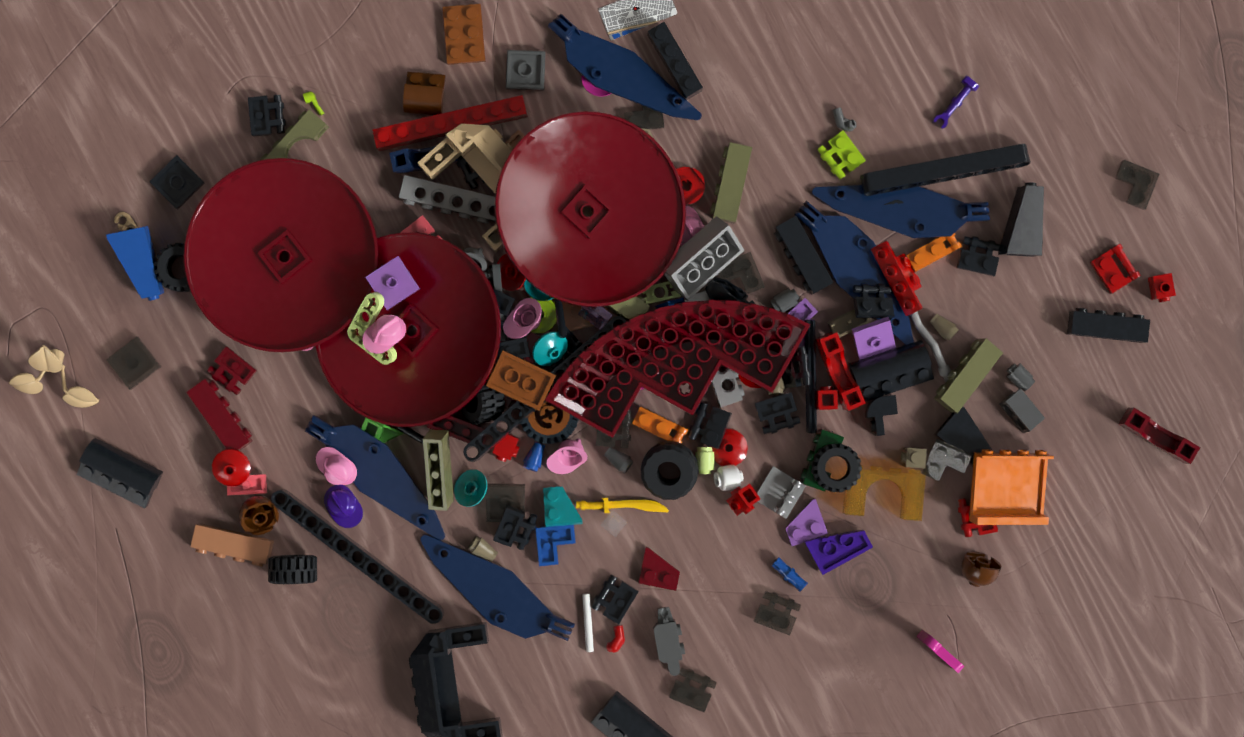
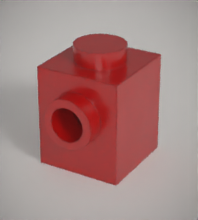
(1161, 287)
(827, 398)
(506, 448)

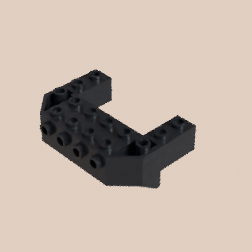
(437, 686)

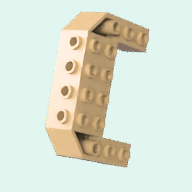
(483, 152)

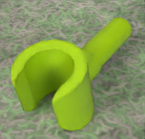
(310, 97)

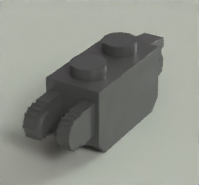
(667, 640)

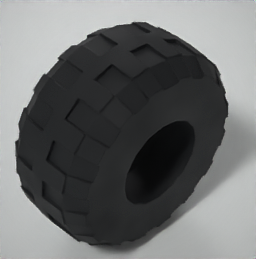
(669, 488)

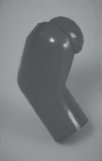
(843, 123)

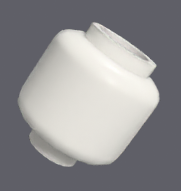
(728, 477)

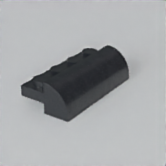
(892, 370)
(119, 472)
(624, 719)

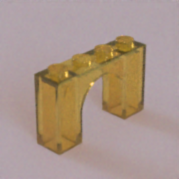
(910, 486)

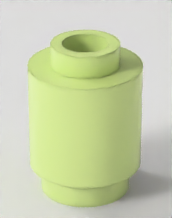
(705, 460)

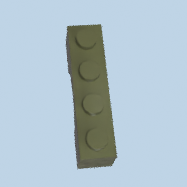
(307, 127)

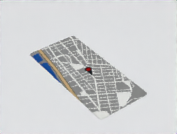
(631, 15)

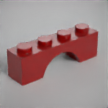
(842, 380)

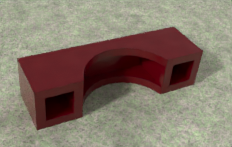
(1158, 436)

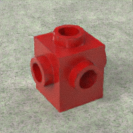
(743, 499)

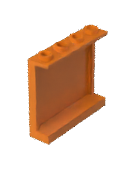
(1009, 487)

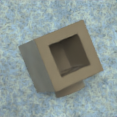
(913, 457)

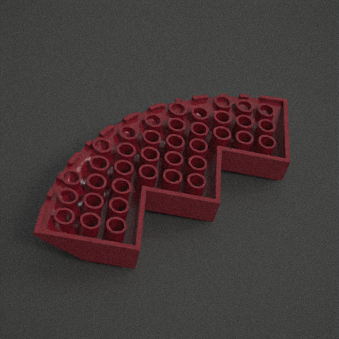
(673, 349)

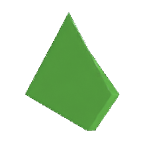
(380, 431)

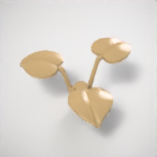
(51, 361)

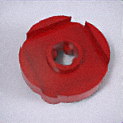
(697, 184)

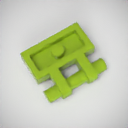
(846, 152)

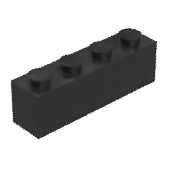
(674, 61)
(803, 254)
(1108, 326)

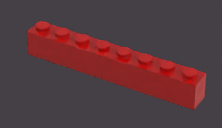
(440, 124)

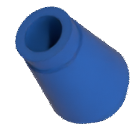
(534, 457)

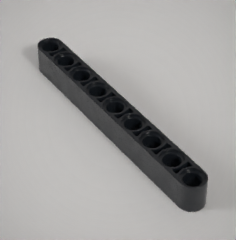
(945, 169)

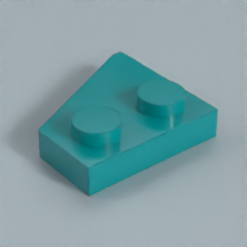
(559, 508)

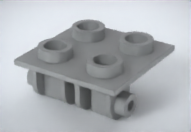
(780, 492)

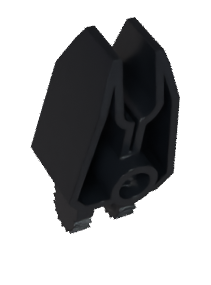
(724, 290)

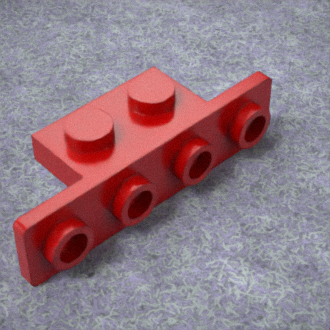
(899, 276)

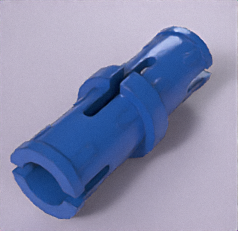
(789, 574)

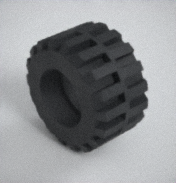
(164, 266)
(484, 406)
(848, 479)
(292, 569)

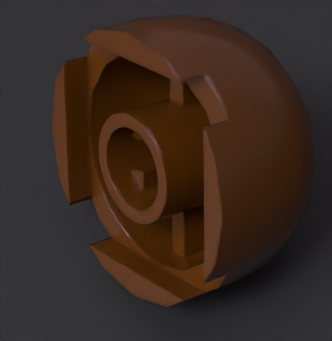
(258, 515)
(980, 570)

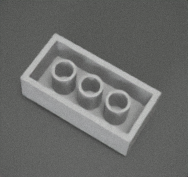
(703, 258)

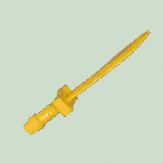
(646, 505)

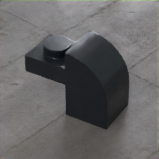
(877, 409)

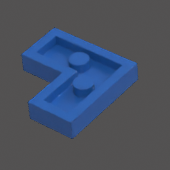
(549, 538)

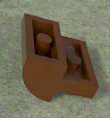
(424, 93)

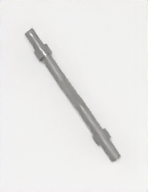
(943, 369)

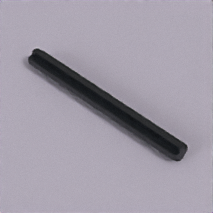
(810, 390)

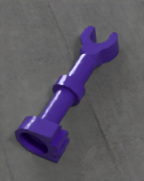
(970, 85)

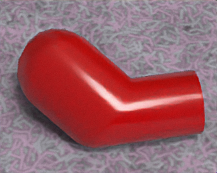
(618, 641)

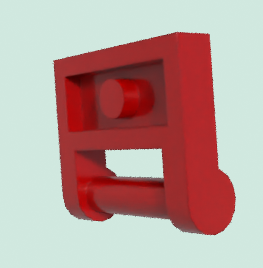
(1109, 271)

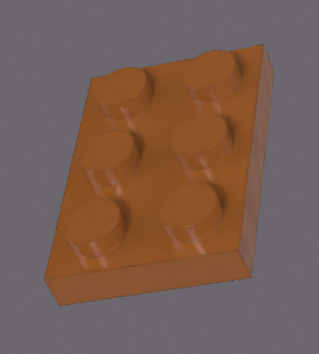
(464, 34)
(521, 380)

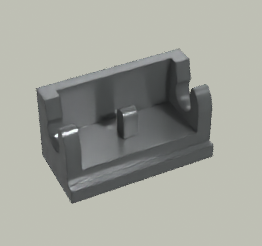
(1022, 411)

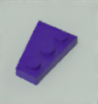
(837, 549)

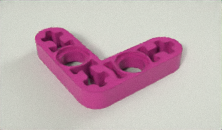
(937, 648)

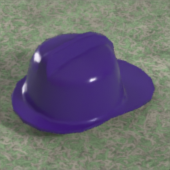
(343, 506)

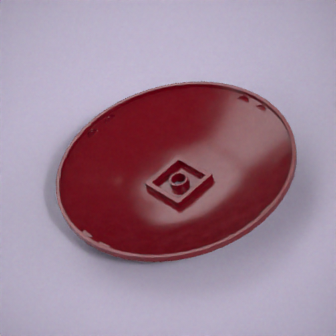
(632, 199)
(238, 245)
(446, 357)

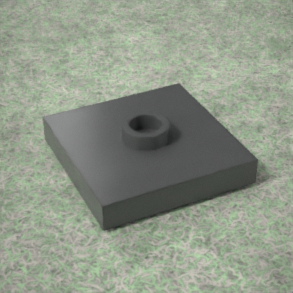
(525, 70)

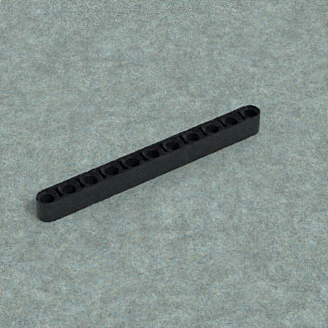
(526, 410)
(352, 546)

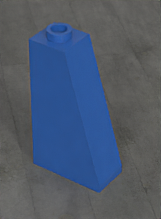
(137, 257)

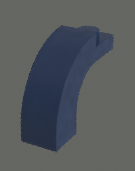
(407, 159)

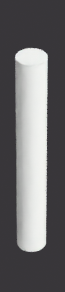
(587, 622)

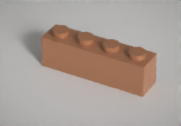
(232, 544)

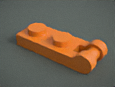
(932, 252)
(658, 425)

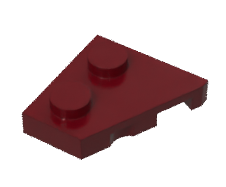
(658, 572)

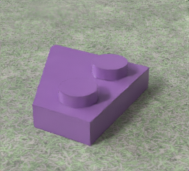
(806, 525)

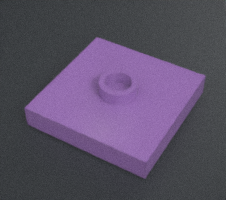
(393, 282)
(873, 338)

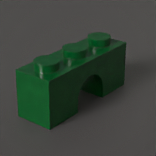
(820, 439)

